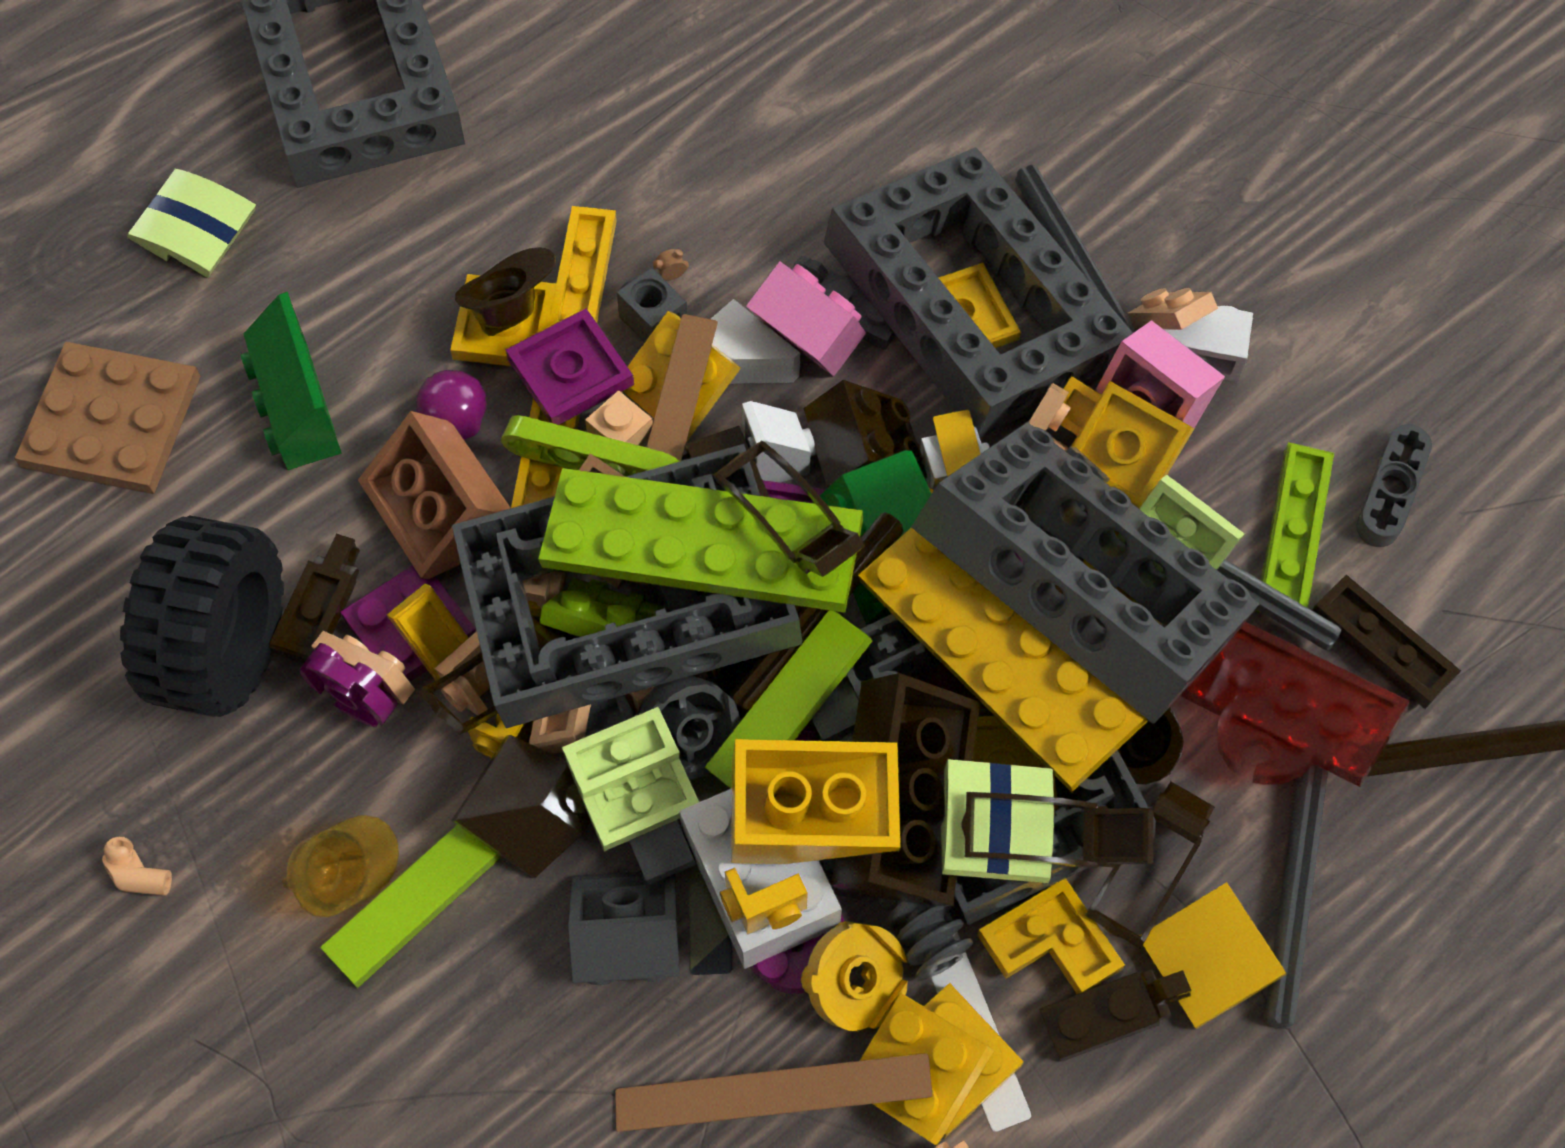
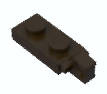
(317, 600)
(1112, 1011)

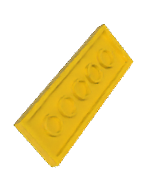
(1003, 660)

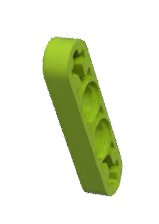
(571, 447)

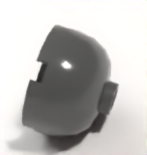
(697, 718)

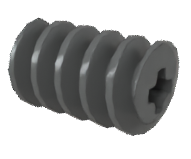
(927, 934)

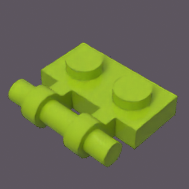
(591, 606)

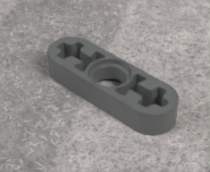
(1380, 497)

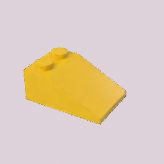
(813, 800)

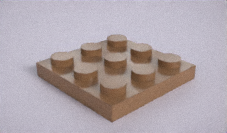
(108, 417)

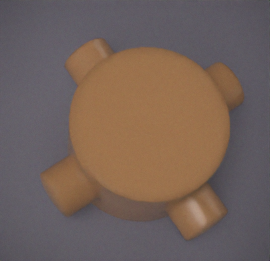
(670, 264)

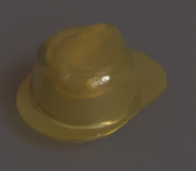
(342, 865)

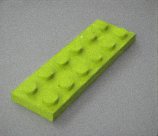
(690, 539)

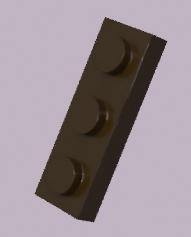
(1387, 642)

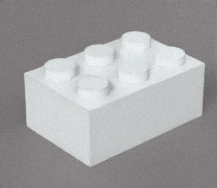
(709, 839)

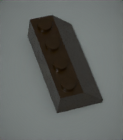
(928, 731)

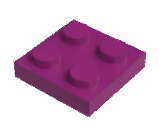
(569, 367)
(375, 630)

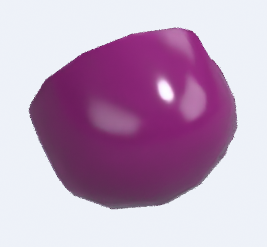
(454, 398)

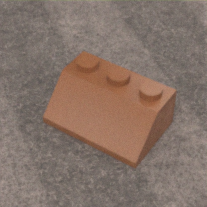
(424, 486)

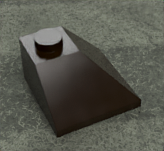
(524, 806)

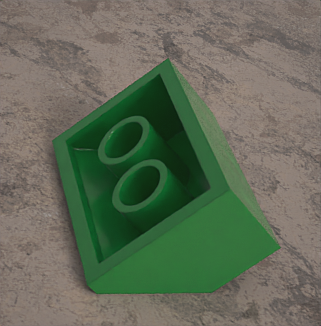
(288, 387)
(883, 486)

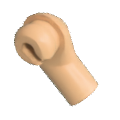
(128, 871)

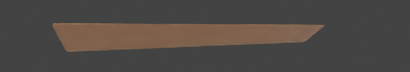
(682, 386)
(773, 1092)

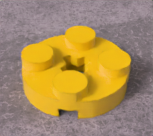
(829, 971)

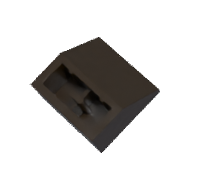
(858, 428)

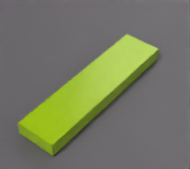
(1297, 521)
(797, 689)
(408, 905)

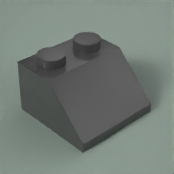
(623, 928)

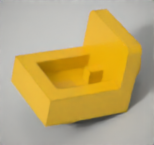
(773, 906)

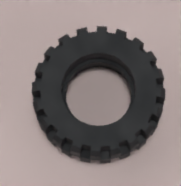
(202, 616)

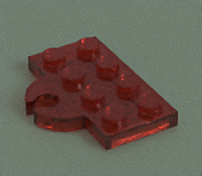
(1294, 709)

